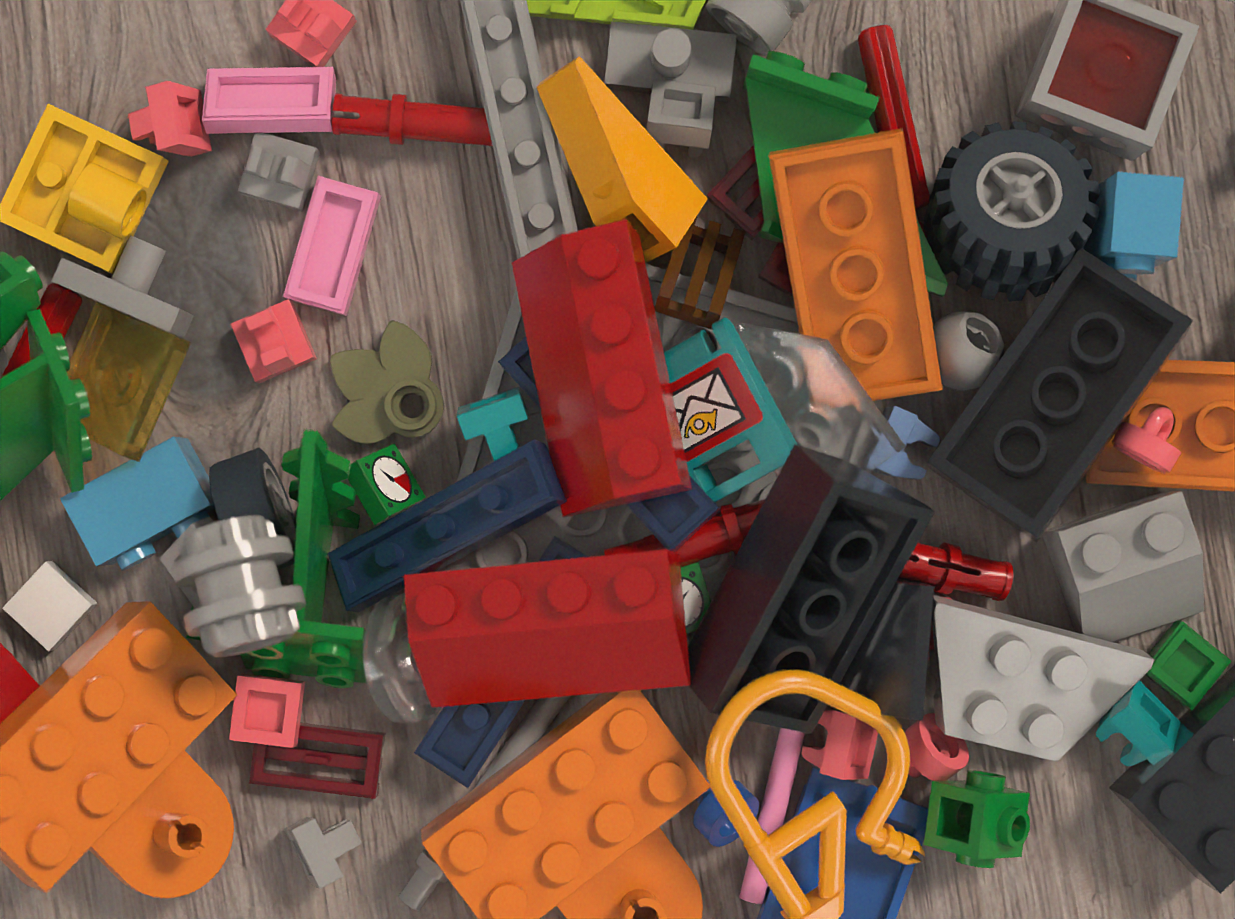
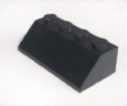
(804, 584)

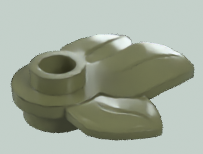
(379, 384)

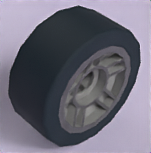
(253, 488)

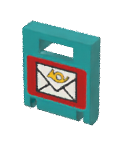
(723, 404)

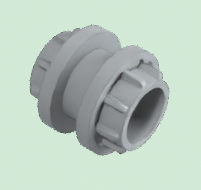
(238, 586)

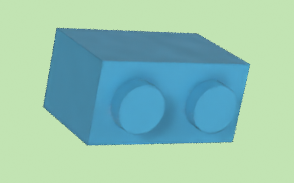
(1137, 222)
(141, 504)

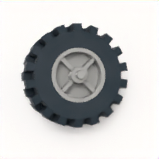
(1010, 210)

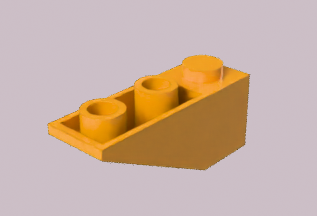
(618, 161)

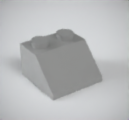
(1129, 566)

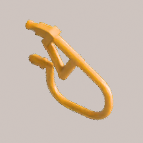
(825, 815)

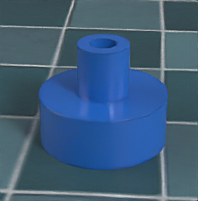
(713, 821)

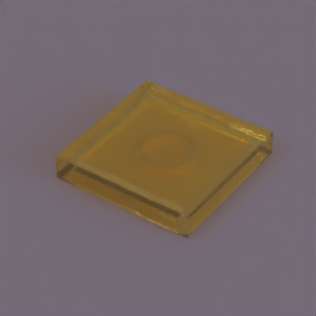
(126, 377)

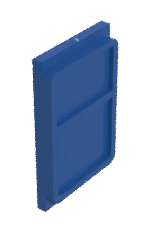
(872, 881)

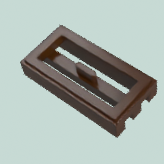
(710, 241)

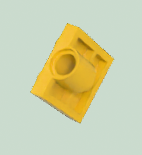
(81, 188)

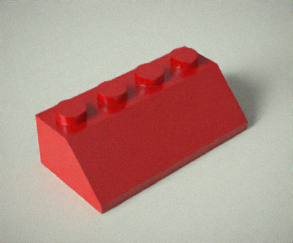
(600, 369)
(549, 628)

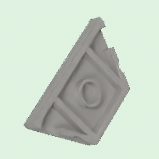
(1023, 680)

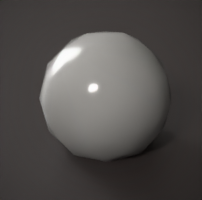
(966, 349)

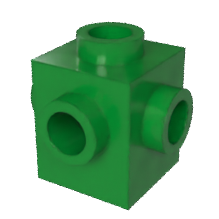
(977, 819)

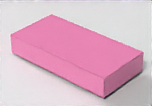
(269, 100)
(332, 245)

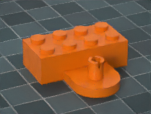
(106, 767)
(577, 822)

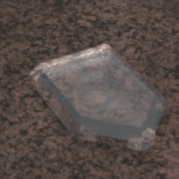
(820, 397)

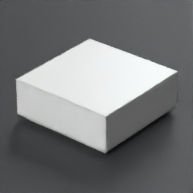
(50, 605)

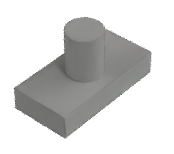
(670, 54)
(128, 286)

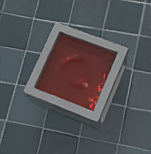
(1107, 73)

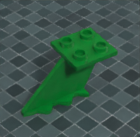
(801, 110)
(42, 412)
(317, 648)

